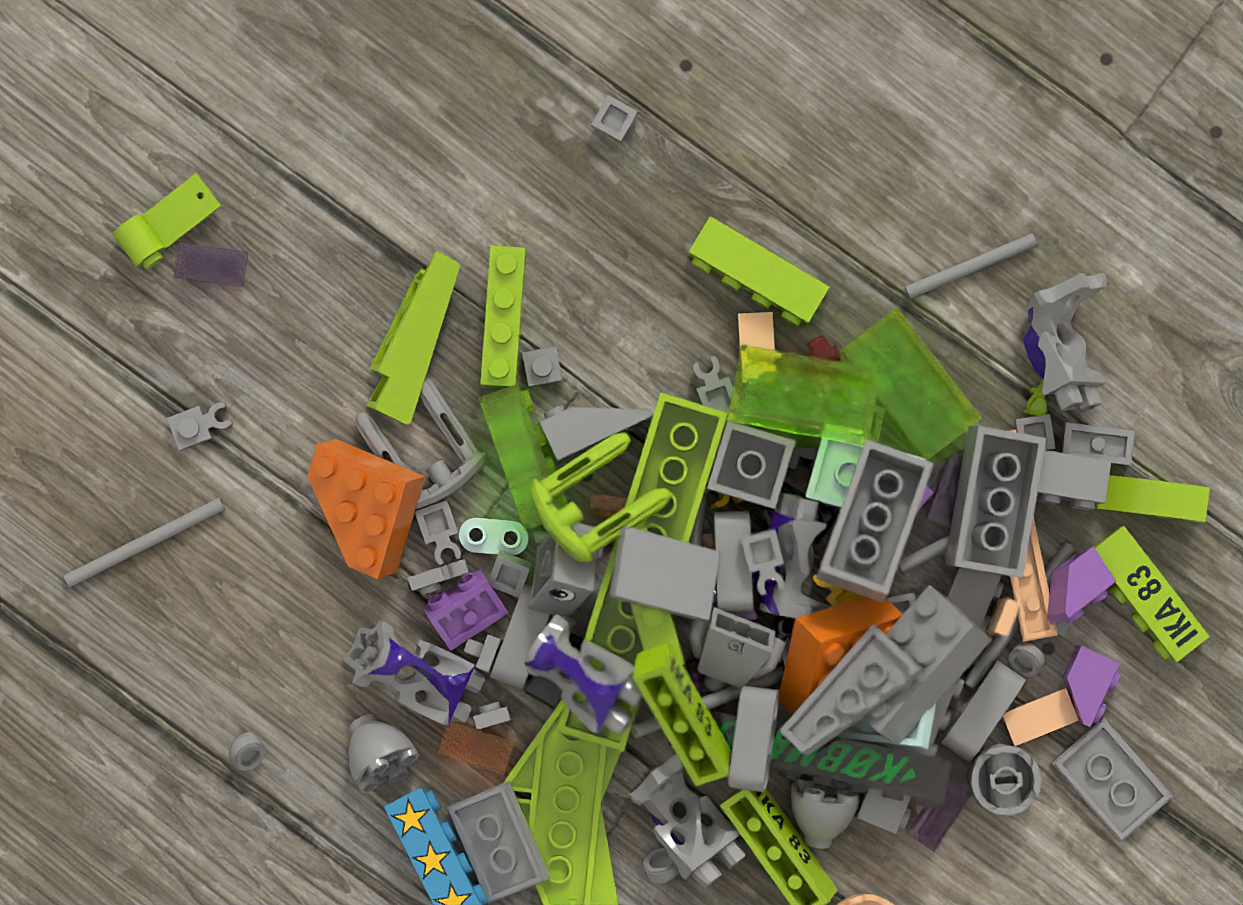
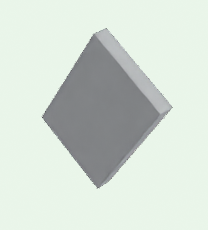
(664, 574)
(1111, 779)
(498, 842)

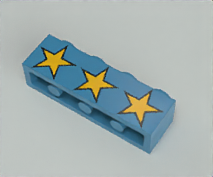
(432, 850)

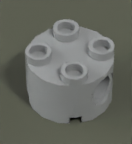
(1004, 779)

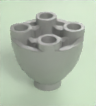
(378, 753)
(822, 809)

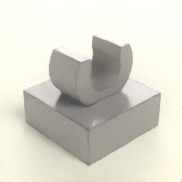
(486, 652)

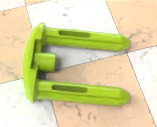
(559, 522)

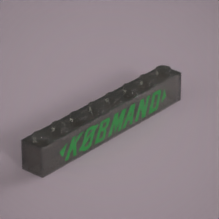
(858, 764)

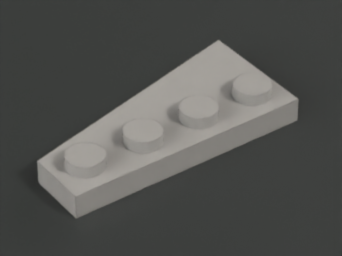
(855, 687)

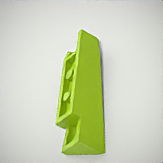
(412, 339)

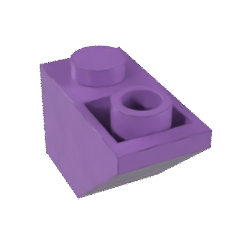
(1076, 583)
(1087, 682)

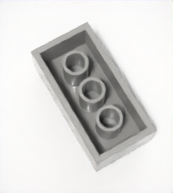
(995, 501)
(874, 521)
(943, 645)

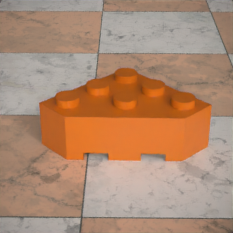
(365, 504)
(823, 641)

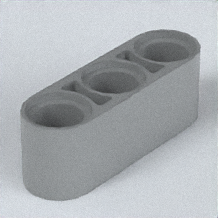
(733, 575)
(521, 634)
(982, 711)
(753, 738)

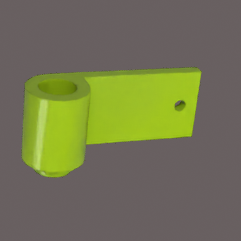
(166, 222)

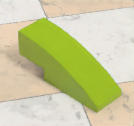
(1156, 499)

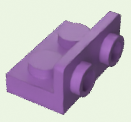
(464, 609)

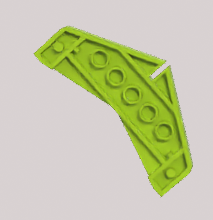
(567, 814)

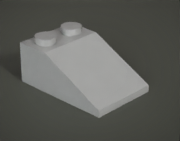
(582, 428)

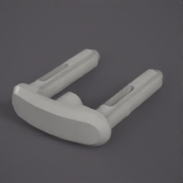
(445, 482)

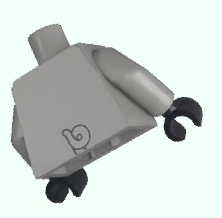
(735, 648)

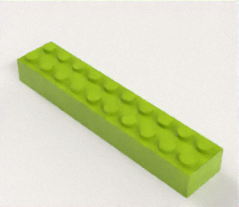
(674, 457)

